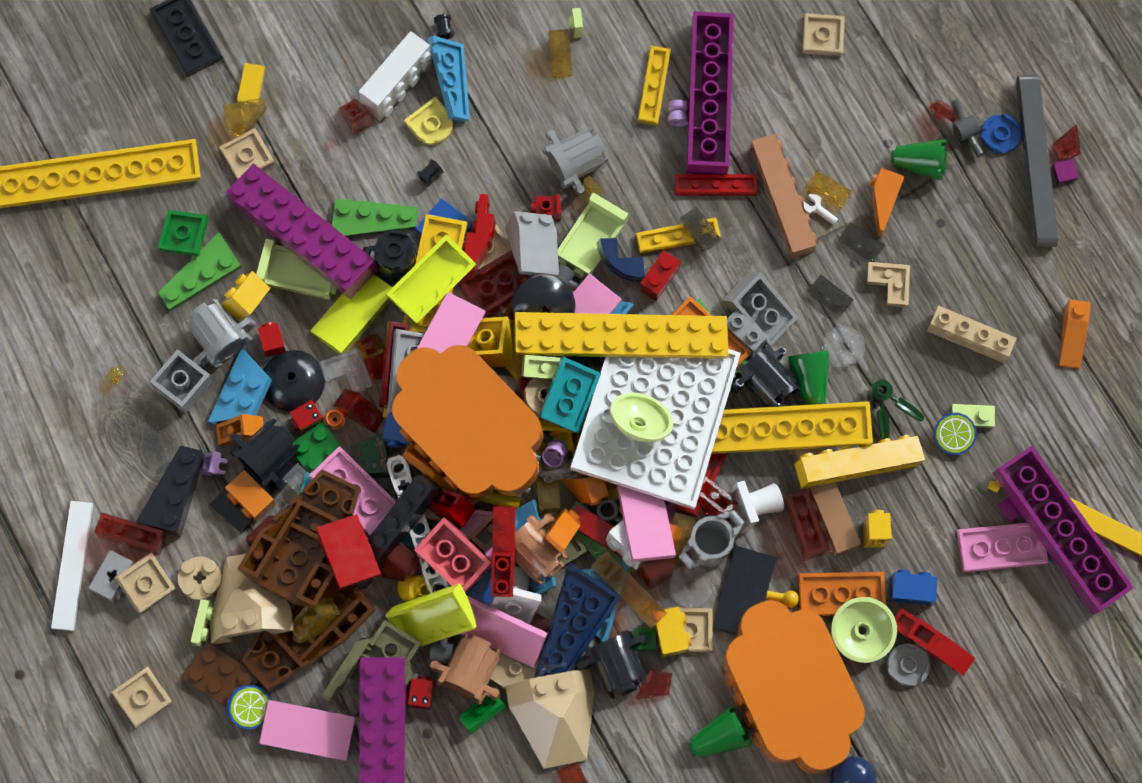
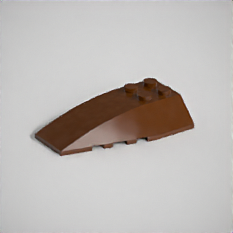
(288, 551)
(280, 656)

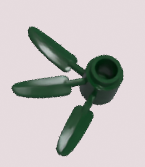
(883, 415)

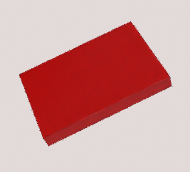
(348, 551)

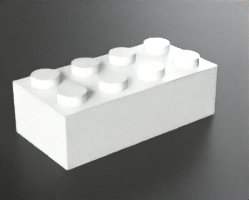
(396, 76)

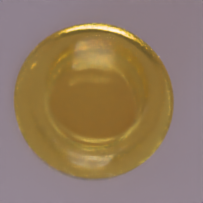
(115, 375)

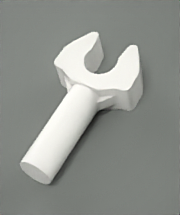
(817, 208)

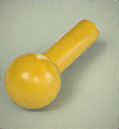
(789, 598)

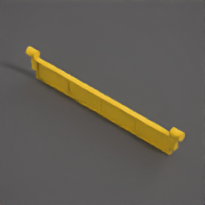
(1103, 526)

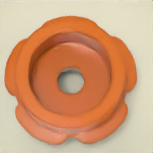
(330, 415)

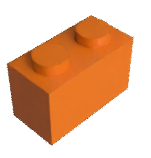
(250, 496)

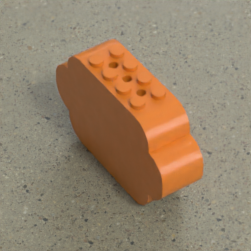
(467, 422)
(793, 687)

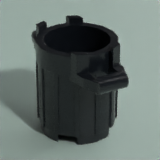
(393, 255)
(766, 378)
(265, 452)
(617, 663)

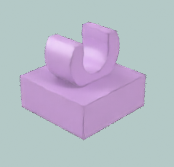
(211, 464)

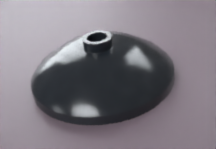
(541, 292)
(306, 386)

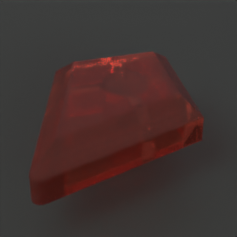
(943, 109)
(1068, 145)
(657, 685)

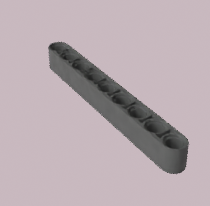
(1036, 161)

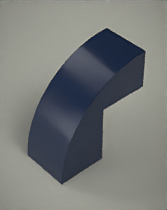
(625, 268)

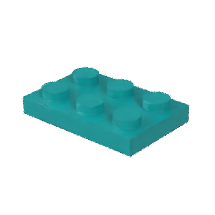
(569, 395)

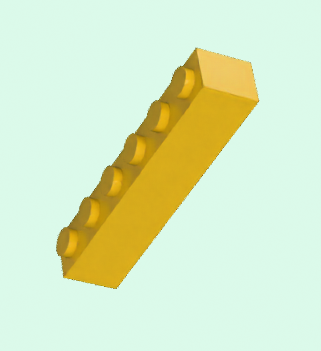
(859, 461)

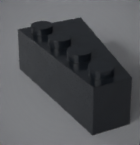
(173, 495)

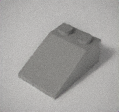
(533, 243)
(761, 305)

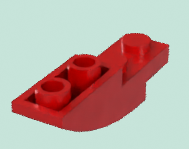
(479, 242)
(503, 551)
(933, 642)

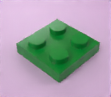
(183, 233)
(316, 446)

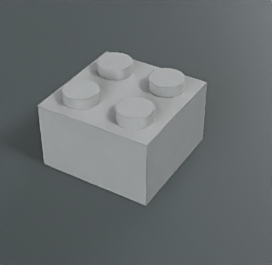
(181, 381)

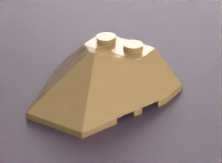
(245, 607)
(555, 715)

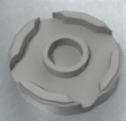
(908, 665)

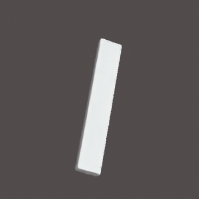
(72, 566)

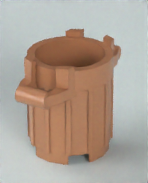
(535, 553)
(470, 669)

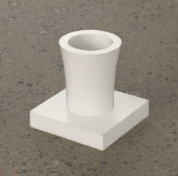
(756, 503)
(523, 603)

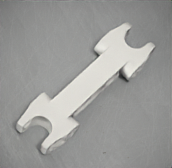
(399, 480)

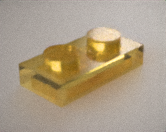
(829, 190)
(687, 524)

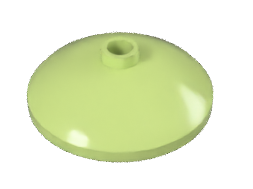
(641, 417)
(879, 626)

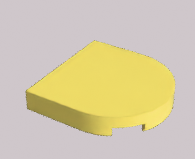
(430, 123)

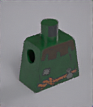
(371, 456)

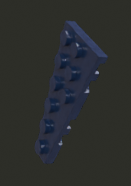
(575, 621)

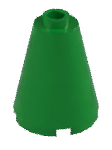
(922, 158)
(812, 375)
(720, 735)

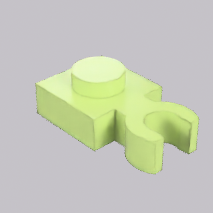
(576, 23)

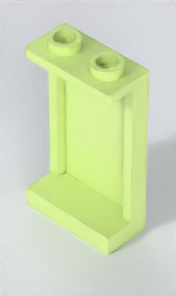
(597, 221)
(286, 271)

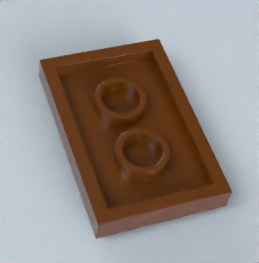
(218, 674)

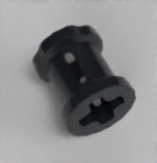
(443, 26)
(430, 172)

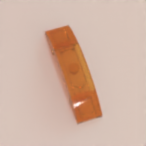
(629, 589)

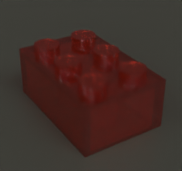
(493, 284)

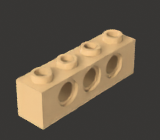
(971, 334)

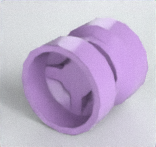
(678, 113)
(555, 453)

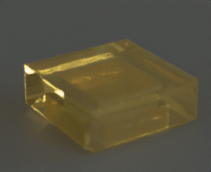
(592, 187)

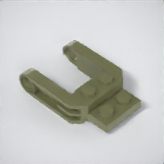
(387, 642)

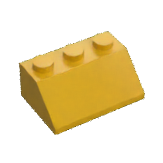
(493, 341)

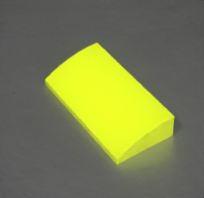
(431, 279)
(350, 318)
(434, 615)

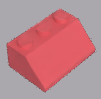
(454, 555)

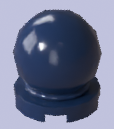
(853, 770)

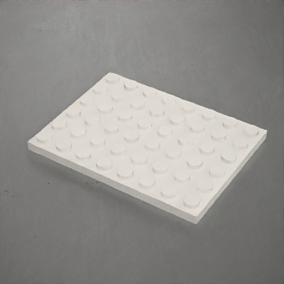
(666, 469)

